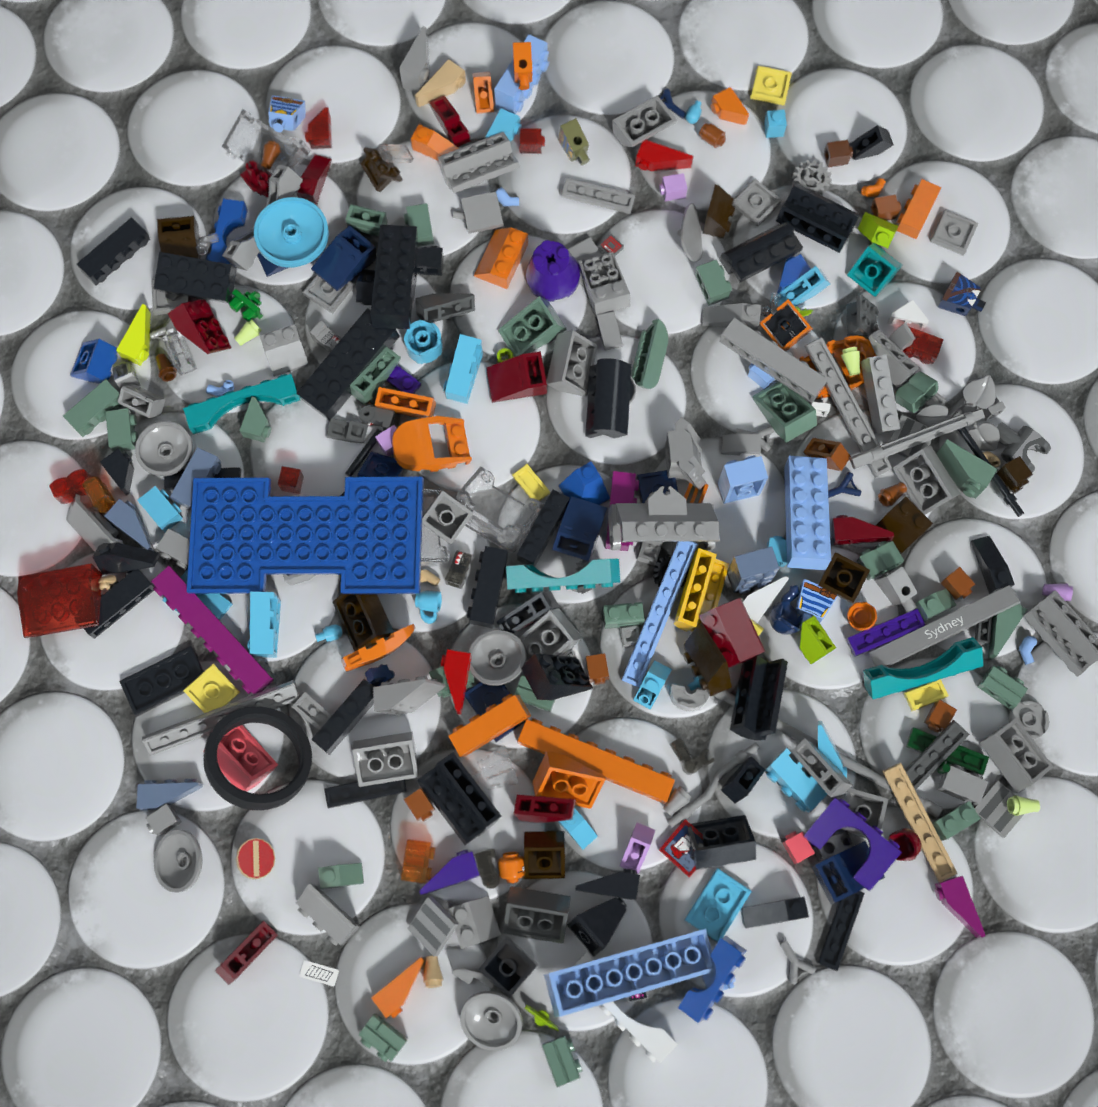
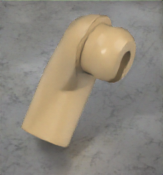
(428, 576)
(107, 581)

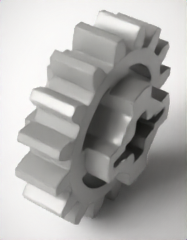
(812, 176)

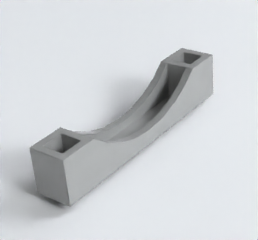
(282, 184)

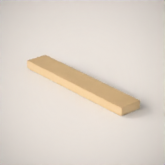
(919, 822)

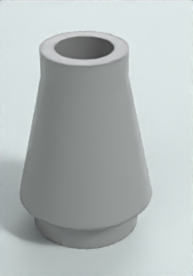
(677, 800)

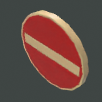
(255, 858)

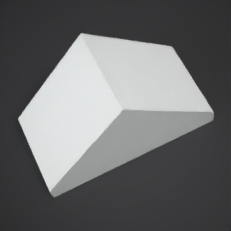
(909, 314)

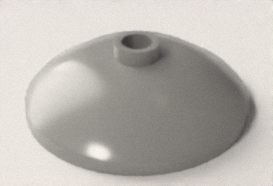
(157, 440)
(497, 647)
(178, 861)
(491, 1030)

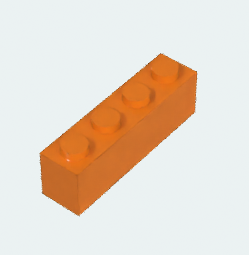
(489, 725)

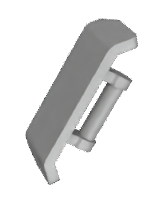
(91, 524)

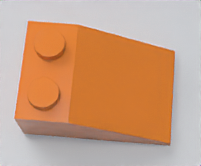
(567, 778)

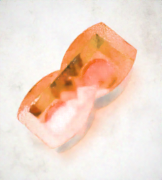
(99, 494)
(417, 861)

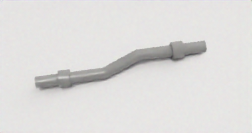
(686, 812)

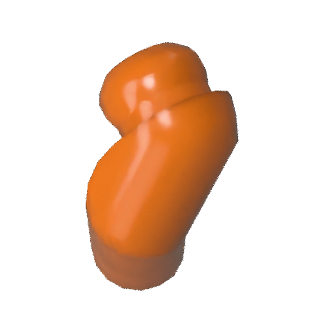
(873, 190)

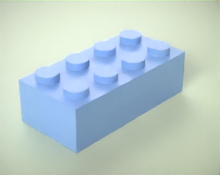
(507, 92)

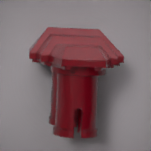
(256, 179)

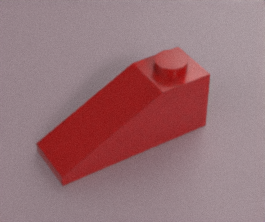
(660, 158)
(457, 669)

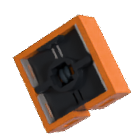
(785, 316)

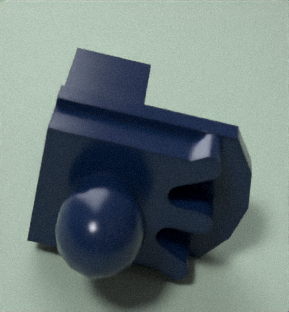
(379, 675)

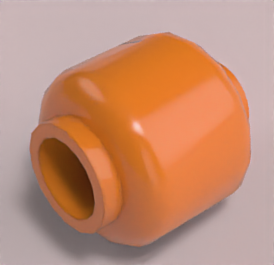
(511, 867)

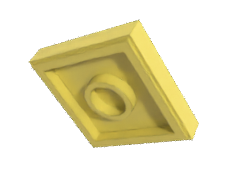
(771, 85)
(211, 690)

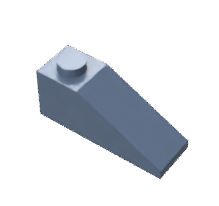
(127, 520)

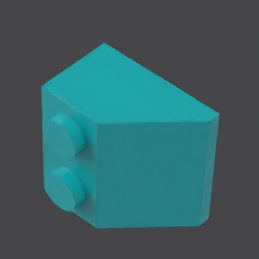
(874, 269)

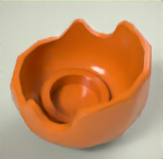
(862, 616)

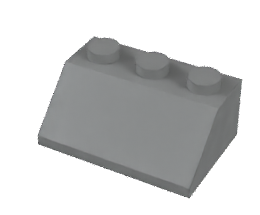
(642, 122)
(571, 363)
(926, 480)
(1016, 755)
(385, 759)
(326, 915)

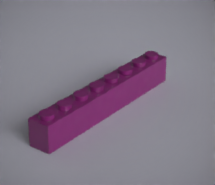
(212, 630)

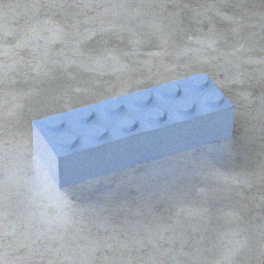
(807, 513)

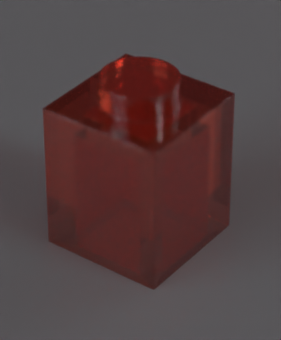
(531, 141)
(290, 480)

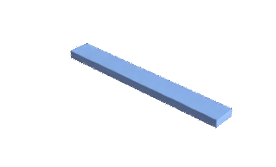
(659, 613)

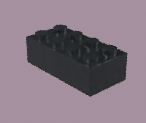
(195, 277)

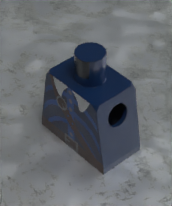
(961, 296)

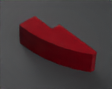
(450, 121)

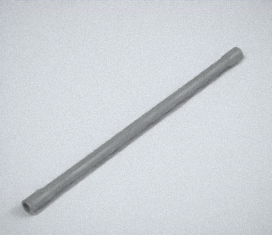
(929, 806)

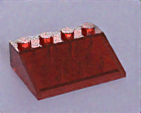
(59, 600)

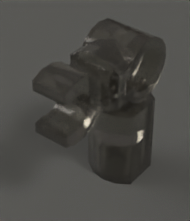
(690, 765)

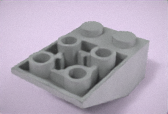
(604, 283)
(405, 695)

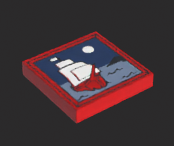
(679, 850)

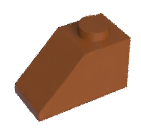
(834, 452)

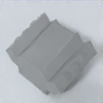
(684, 454)

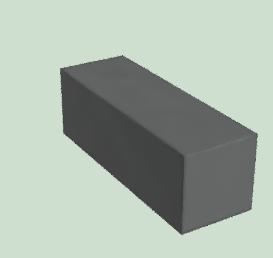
(983, 632)

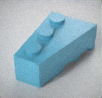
(463, 369)
(264, 624)
(795, 782)

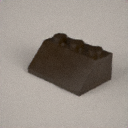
(363, 619)
(707, 661)

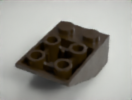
(179, 236)

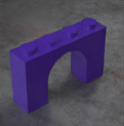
(881, 852)

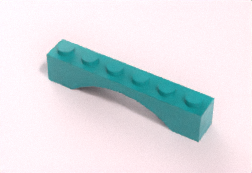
(205, 414)
(596, 572)
(959, 658)

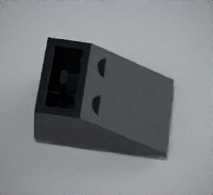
(555, 676)

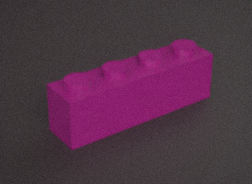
(622, 492)

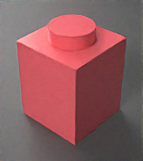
(797, 847)

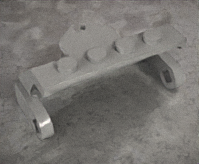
(663, 520)

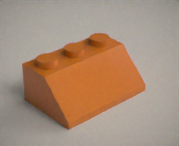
(502, 256)

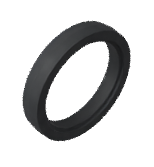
(252, 800)

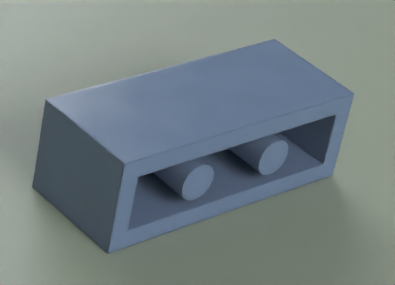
(200, 466)

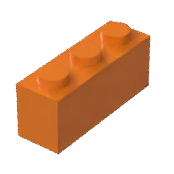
(918, 208)
(405, 403)

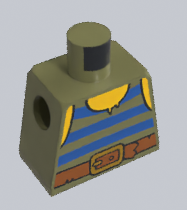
(574, 141)

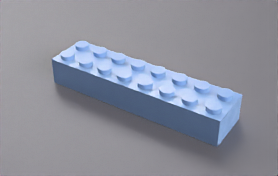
(629, 973)

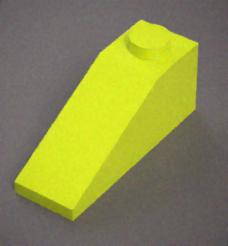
(136, 341)

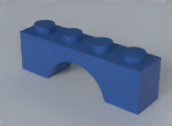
(231, 216)
(726, 956)

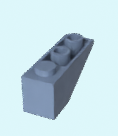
(155, 795)

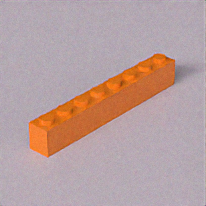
(615, 769)

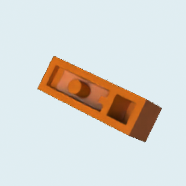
(430, 143)
(395, 994)

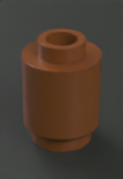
(712, 135)

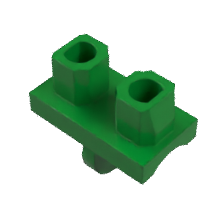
(251, 310)

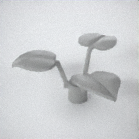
(976, 394)

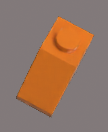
(483, 92)
(729, 107)

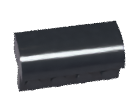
(818, 217)
(761, 251)
(608, 398)
(758, 698)
(459, 799)

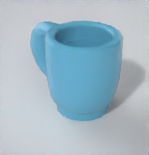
(428, 601)

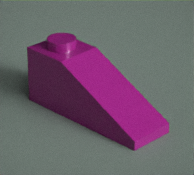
(958, 901)

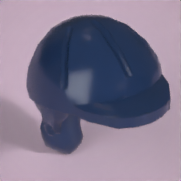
(783, 616)

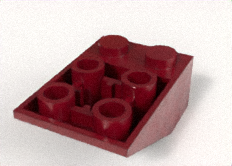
(199, 326)
(517, 377)

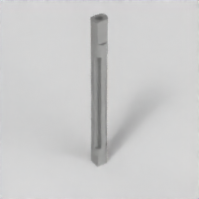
(916, 438)

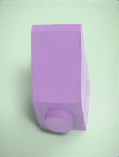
(637, 847)

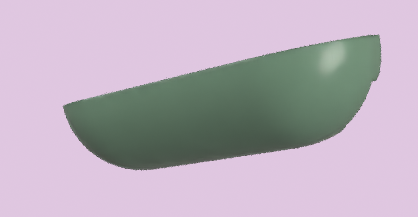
(650, 355)

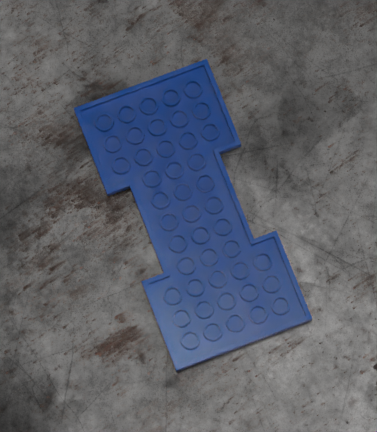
(363, 536)

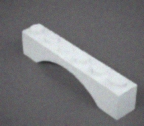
(654, 1039)

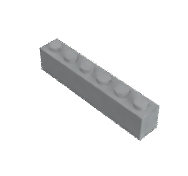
(773, 360)

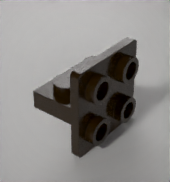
(378, 171)

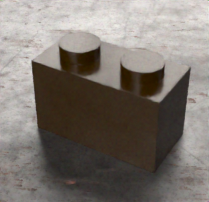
(1015, 475)

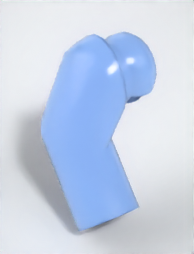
(505, 199)
(227, 386)
(1026, 647)

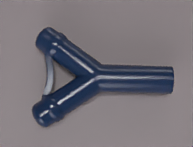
(670, 105)
(842, 488)

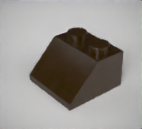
(718, 213)
(906, 523)
(844, 577)
(544, 855)

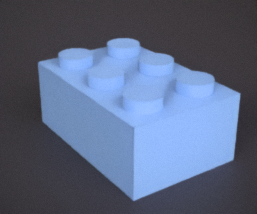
(742, 479)

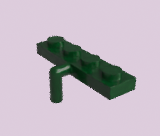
(961, 756)

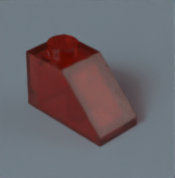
(319, 131)

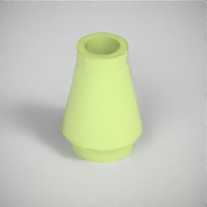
(248, 331)
(852, 360)
(1020, 805)

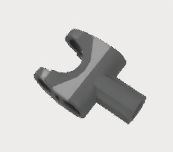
(1019, 443)

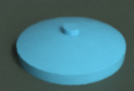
(291, 232)

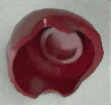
(909, 843)

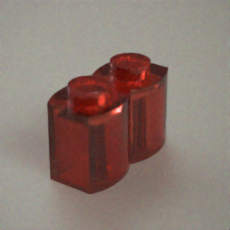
(66, 488)

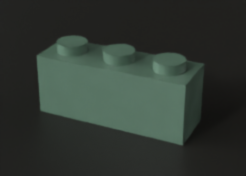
(92, 408)

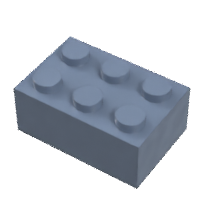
(753, 570)

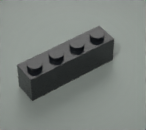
(113, 251)
(543, 528)
(488, 587)
(120, 600)
(345, 717)

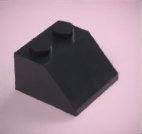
(508, 967)

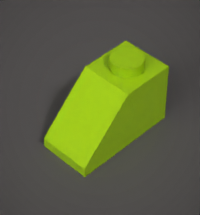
(877, 230)
(814, 640)

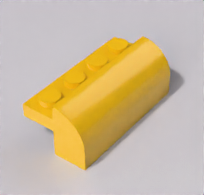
(701, 589)

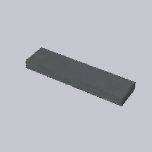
(936, 753)

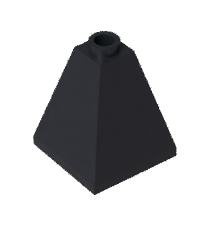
(598, 924)

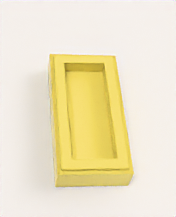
(531, 483)
(925, 695)

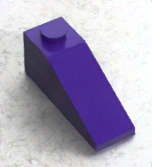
(454, 872)

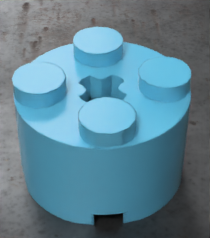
(422, 351)

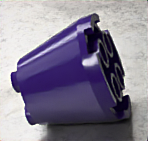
(552, 271)

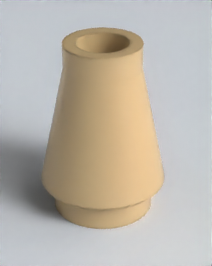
(432, 974)

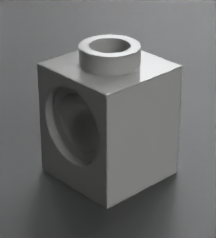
(162, 820)

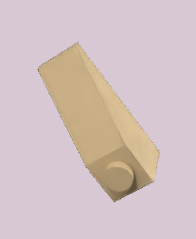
(444, 82)

